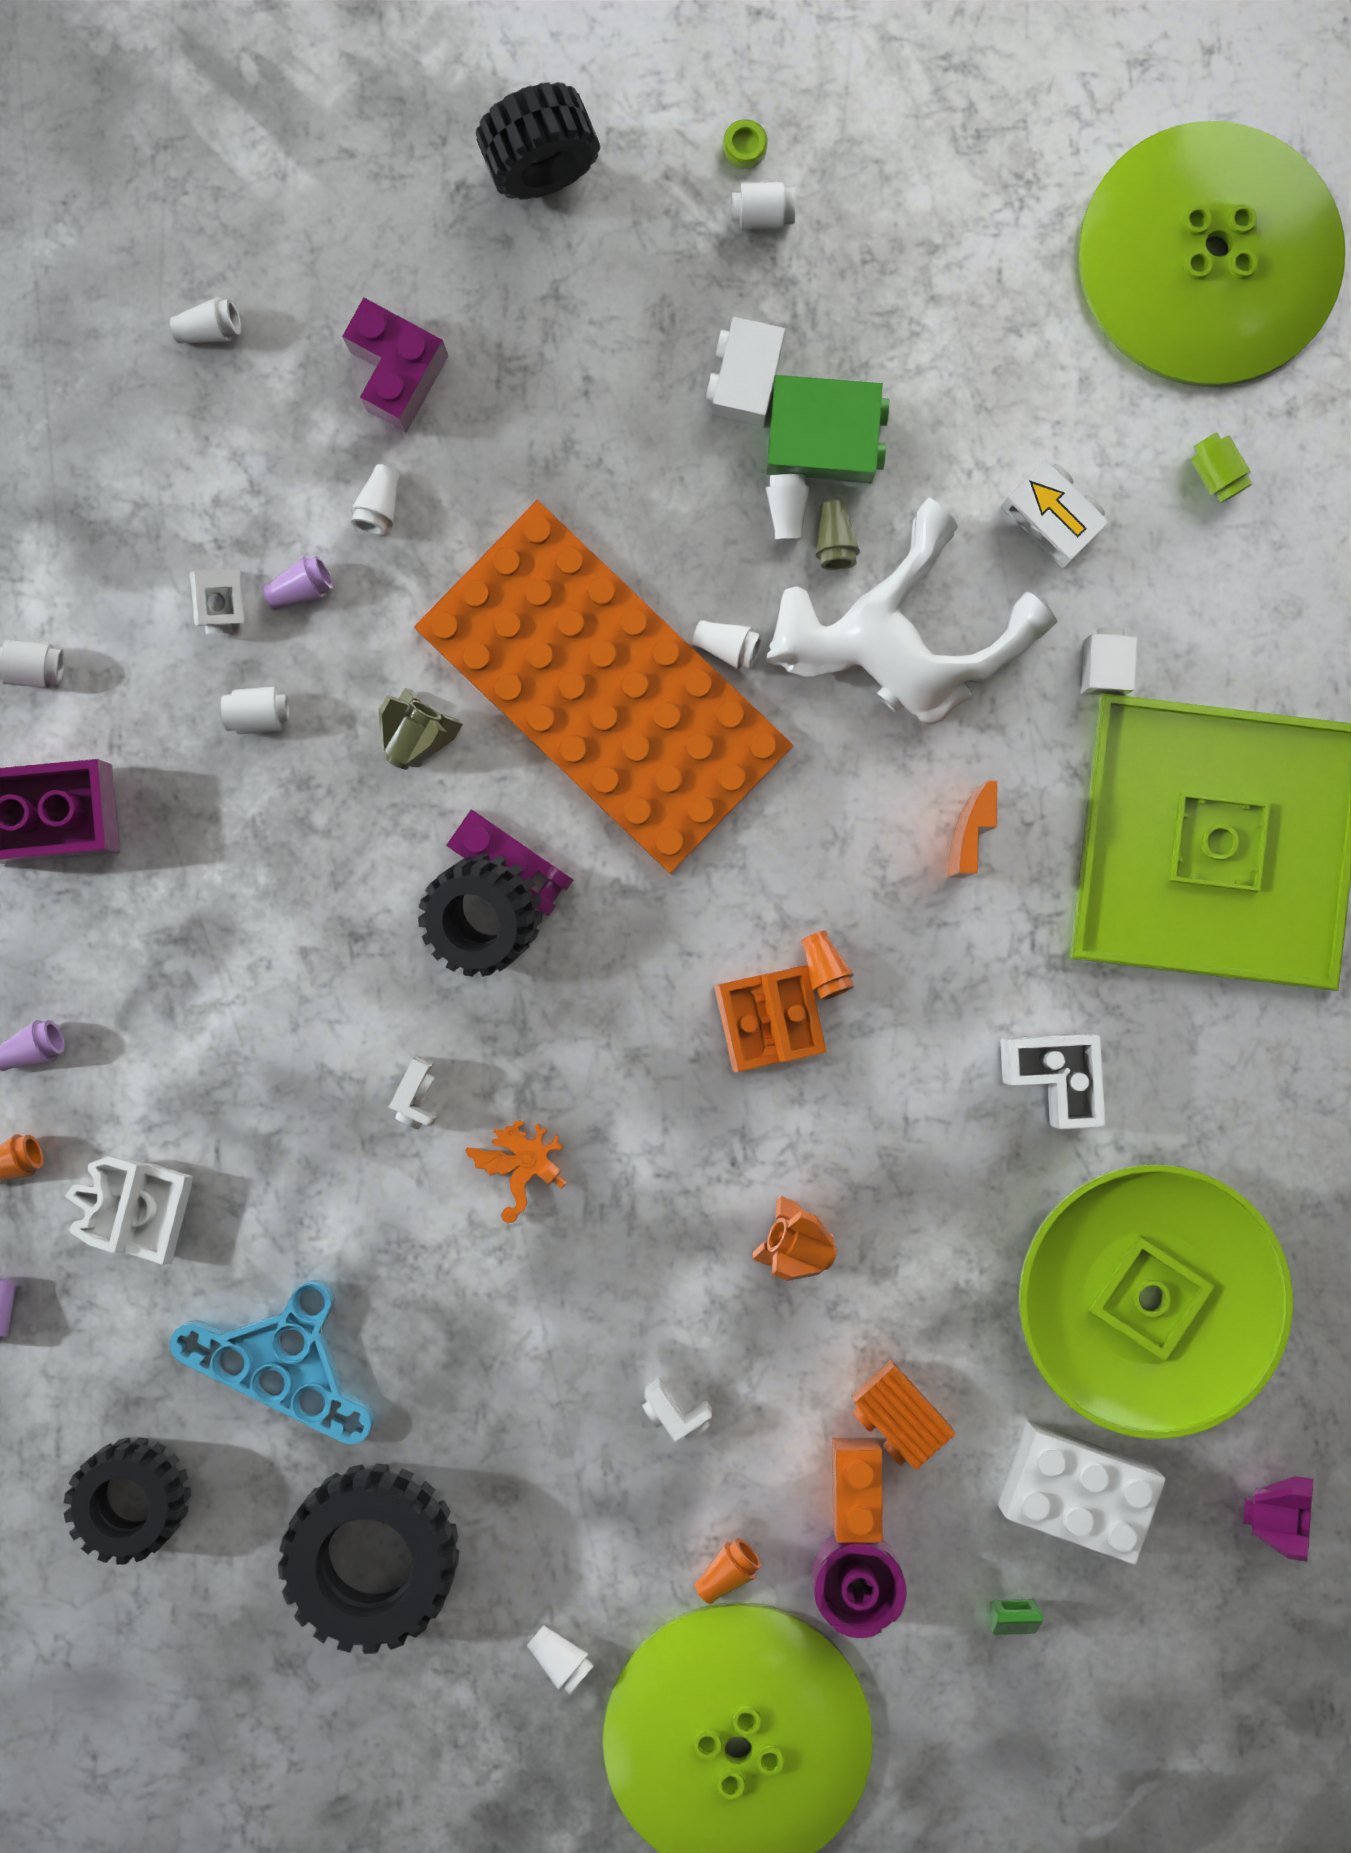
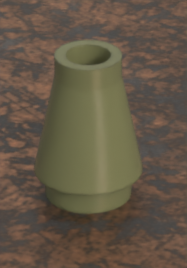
(836, 537)

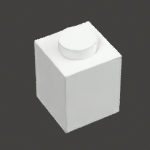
(1109, 662)

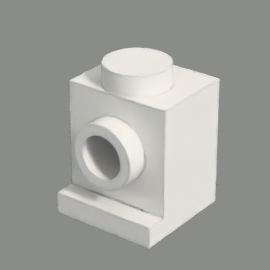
(225, 584)

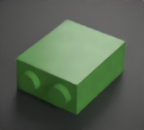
(827, 428)

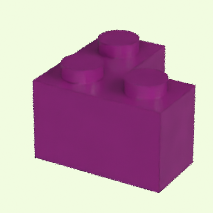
(404, 360)

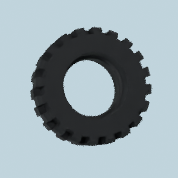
(359, 1616)

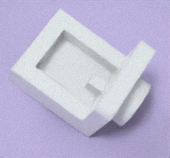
(664, 1410)

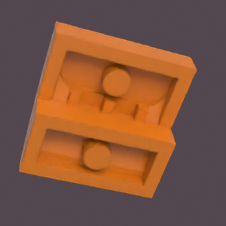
(976, 817)
(770, 1018)

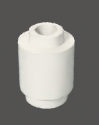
(763, 205)
(31, 664)
(255, 710)

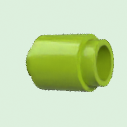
(1221, 467)

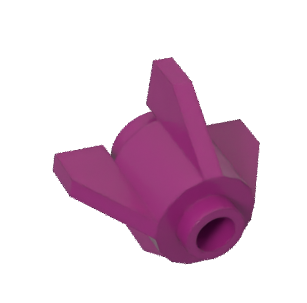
(1282, 1516)

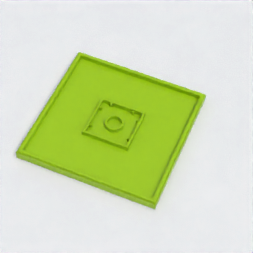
(1216, 843)

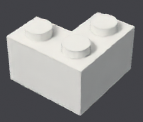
(1068, 1066)

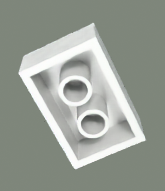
(1081, 1492)

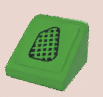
(1015, 1616)

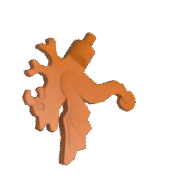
(528, 1160)

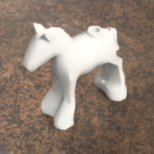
(889, 644)

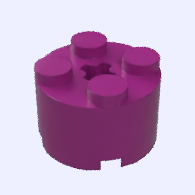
(878, 1599)

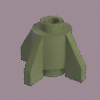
(413, 730)

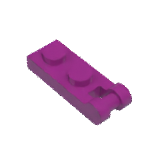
(480, 836)

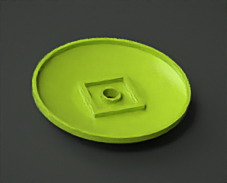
(1176, 302)
(1219, 1312)
(727, 1677)

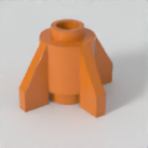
(796, 1243)

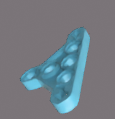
(262, 1351)

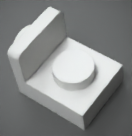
(414, 1085)

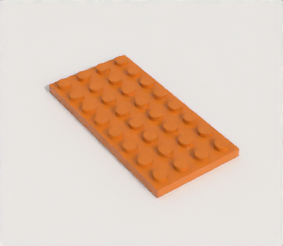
(603, 686)

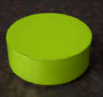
(745, 144)

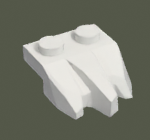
(132, 1208)

